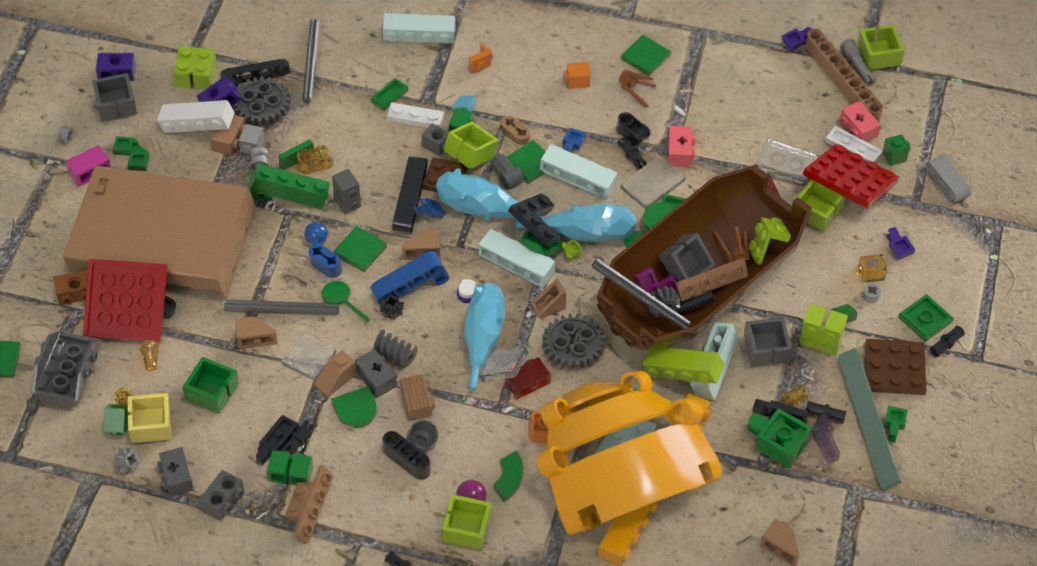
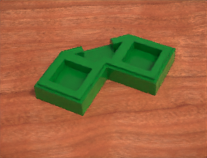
(129, 146)

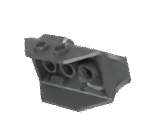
(63, 368)

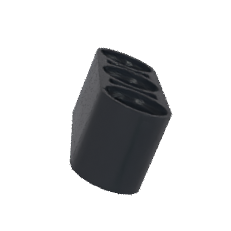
(409, 463)

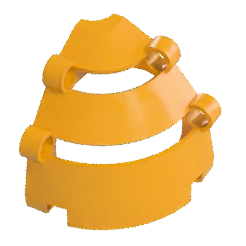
(630, 472)

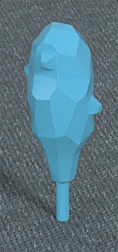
(474, 195)
(592, 223)
(483, 326)

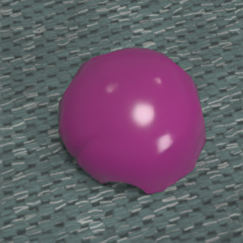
(472, 489)

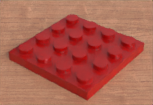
(851, 176)
(125, 300)

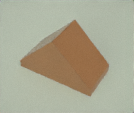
(550, 300)

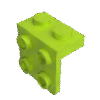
(765, 230)

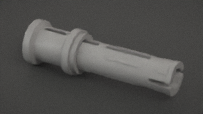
(854, 56)

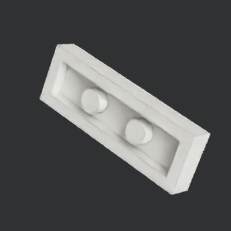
(414, 115)
(853, 144)

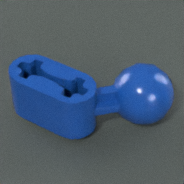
(320, 256)

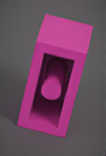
(83, 165)

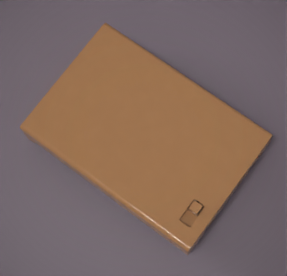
(163, 220)

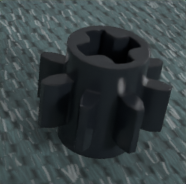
(392, 307)

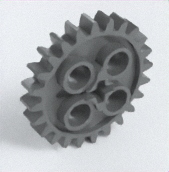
(262, 101)
(557, 336)

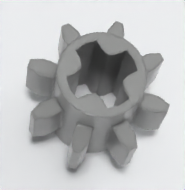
(126, 460)

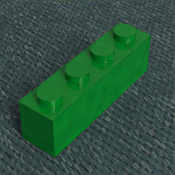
(289, 186)

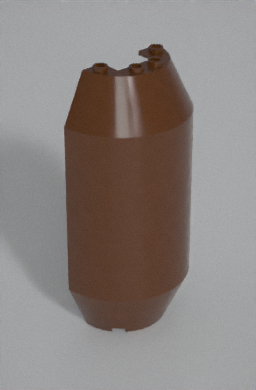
(718, 206)

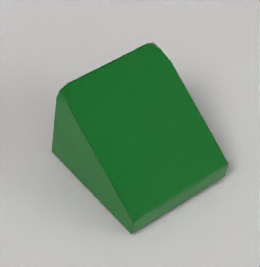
(847, 310)

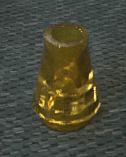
(149, 354)

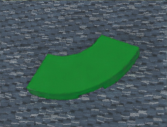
(511, 476)

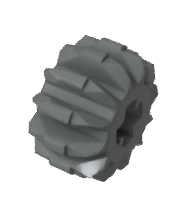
(668, 297)

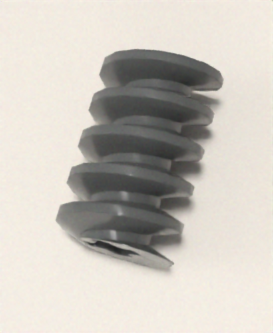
(393, 350)

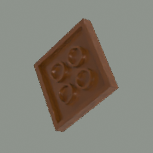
(895, 366)

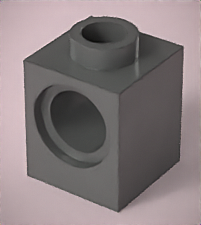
(434, 139)

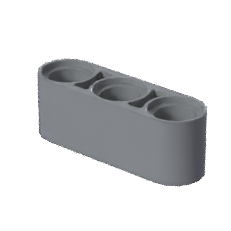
(948, 179)

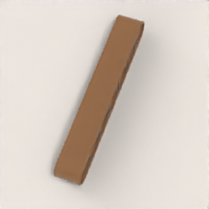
(841, 72)

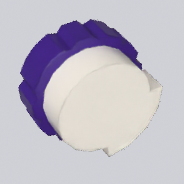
(466, 290)

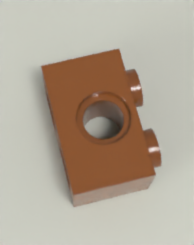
(71, 287)

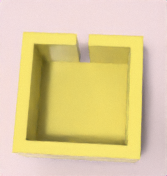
(151, 418)

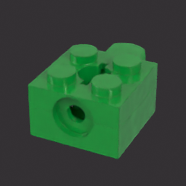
(781, 427)

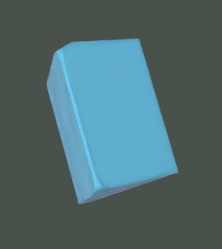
(465, 103)

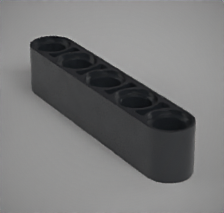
(410, 194)

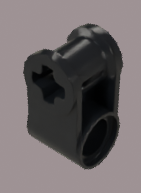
(632, 128)

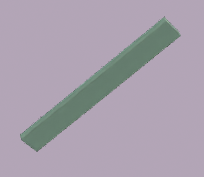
(869, 419)

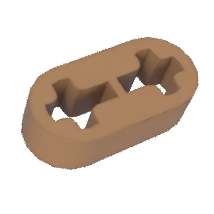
(513, 132)

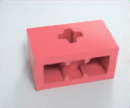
(860, 122)
(680, 146)

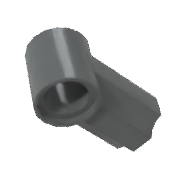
(508, 173)

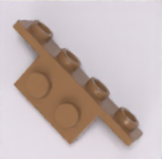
(712, 279)
(308, 502)

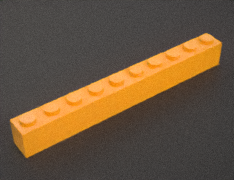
(627, 527)

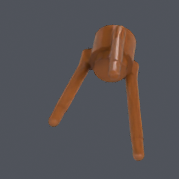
(630, 79)
(739, 252)

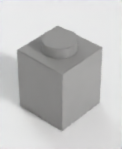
(250, 138)

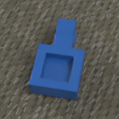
(573, 140)
(431, 208)

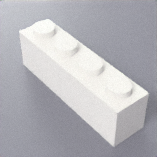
(195, 116)

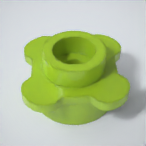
(572, 249)

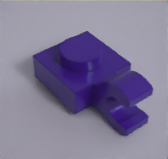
(795, 38)
(899, 245)

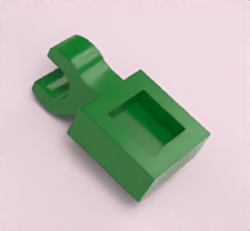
(895, 420)

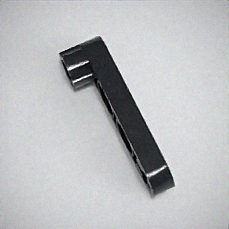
(280, 68)

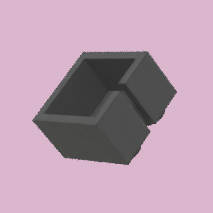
(114, 97)
(687, 257)
(767, 341)

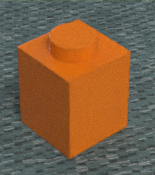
(577, 75)

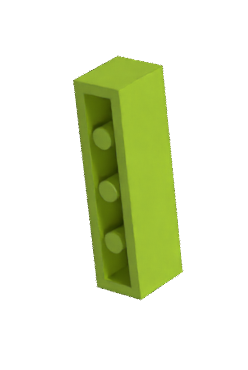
(683, 364)

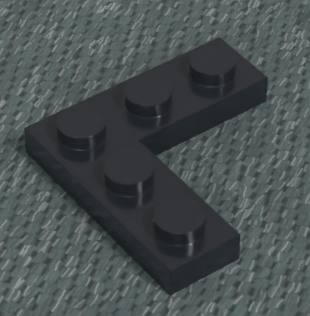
(528, 213)

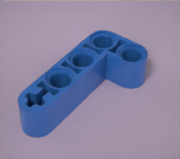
(410, 276)

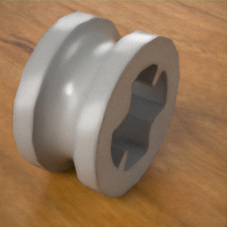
(65, 134)
(873, 288)

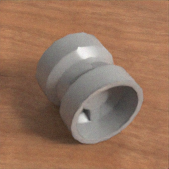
(258, 155)

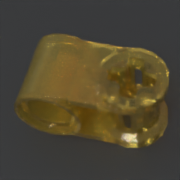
(313, 159)

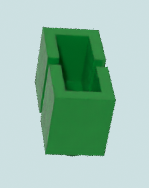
(284, 464)

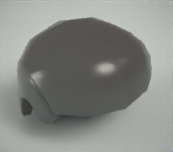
(423, 435)

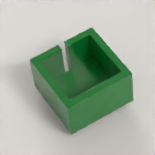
(210, 385)

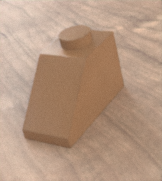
(421, 243)
(254, 333)
(336, 373)
(781, 542)

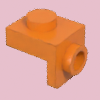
(481, 60)

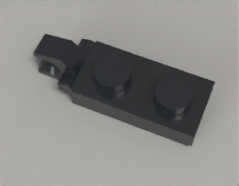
(769, 408)
(275, 438)

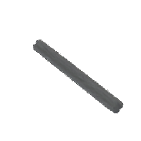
(311, 61)
(640, 294)
(281, 307)

